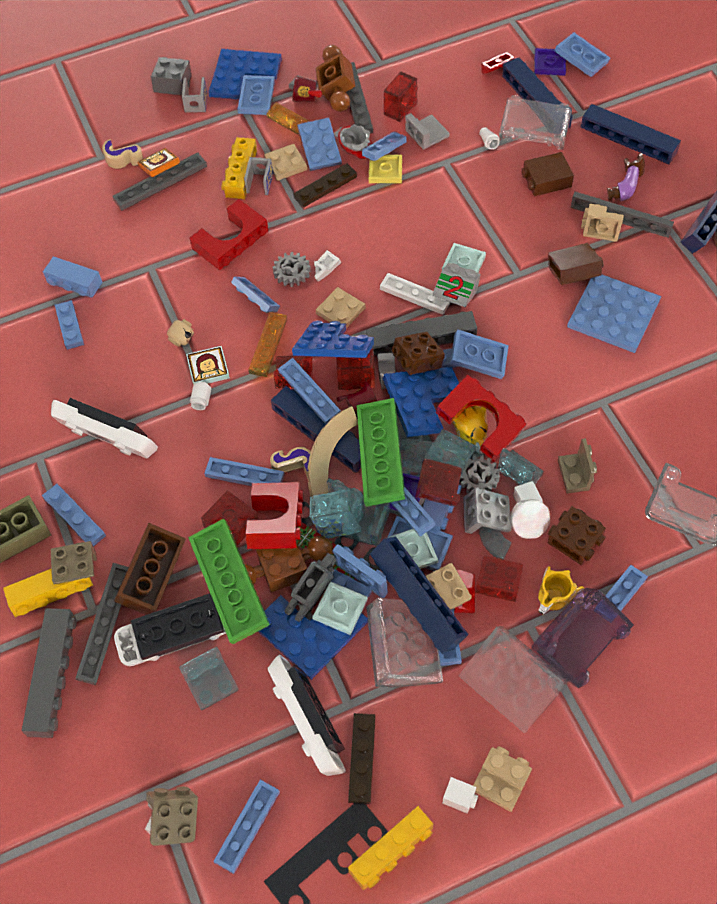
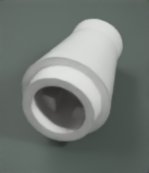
(489, 138)

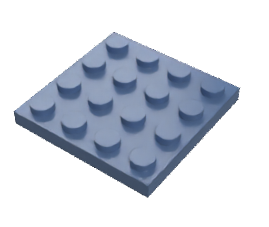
(614, 312)

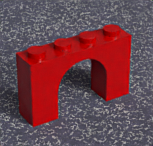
(222, 252)
(470, 394)
(279, 532)

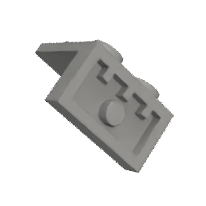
(426, 131)
(486, 510)

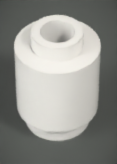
(200, 395)

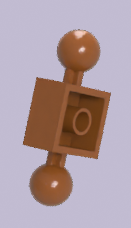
(335, 78)
(287, 565)

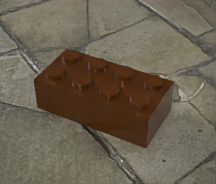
(150, 570)

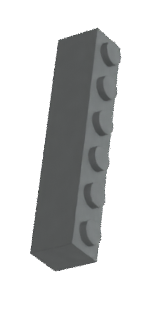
(440, 328)
(48, 673)

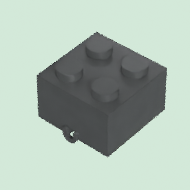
(169, 75)

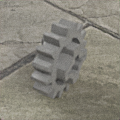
(291, 269)
(484, 470)

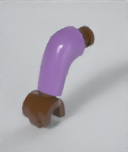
(627, 187)

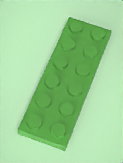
(380, 452)
(228, 581)

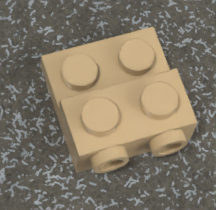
(600, 223)
(502, 778)

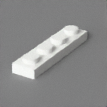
(413, 293)

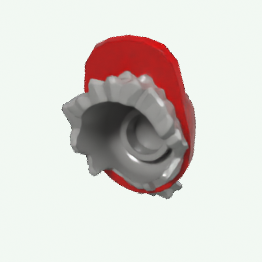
(353, 139)

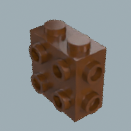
(418, 353)
(576, 535)

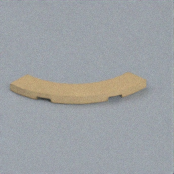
(323, 449)

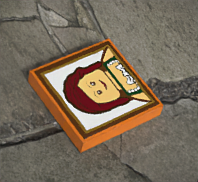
(158, 162)

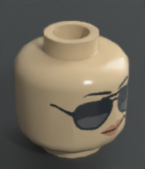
(180, 332)

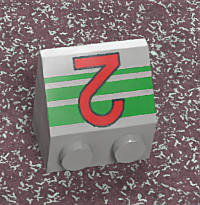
(457, 284)

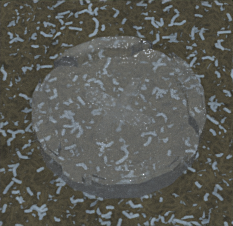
(530, 518)

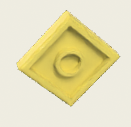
(386, 169)

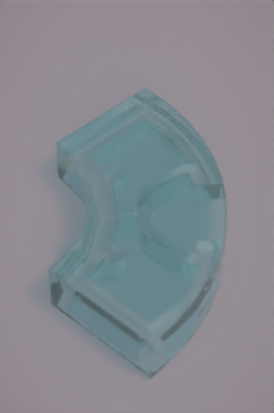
(494, 542)

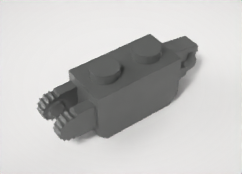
(311, 586)

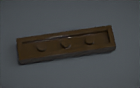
(325, 185)
(362, 759)

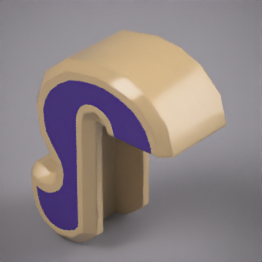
(121, 157)
(295, 459)

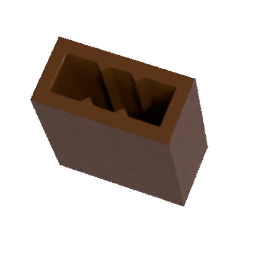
(547, 174)
(575, 263)

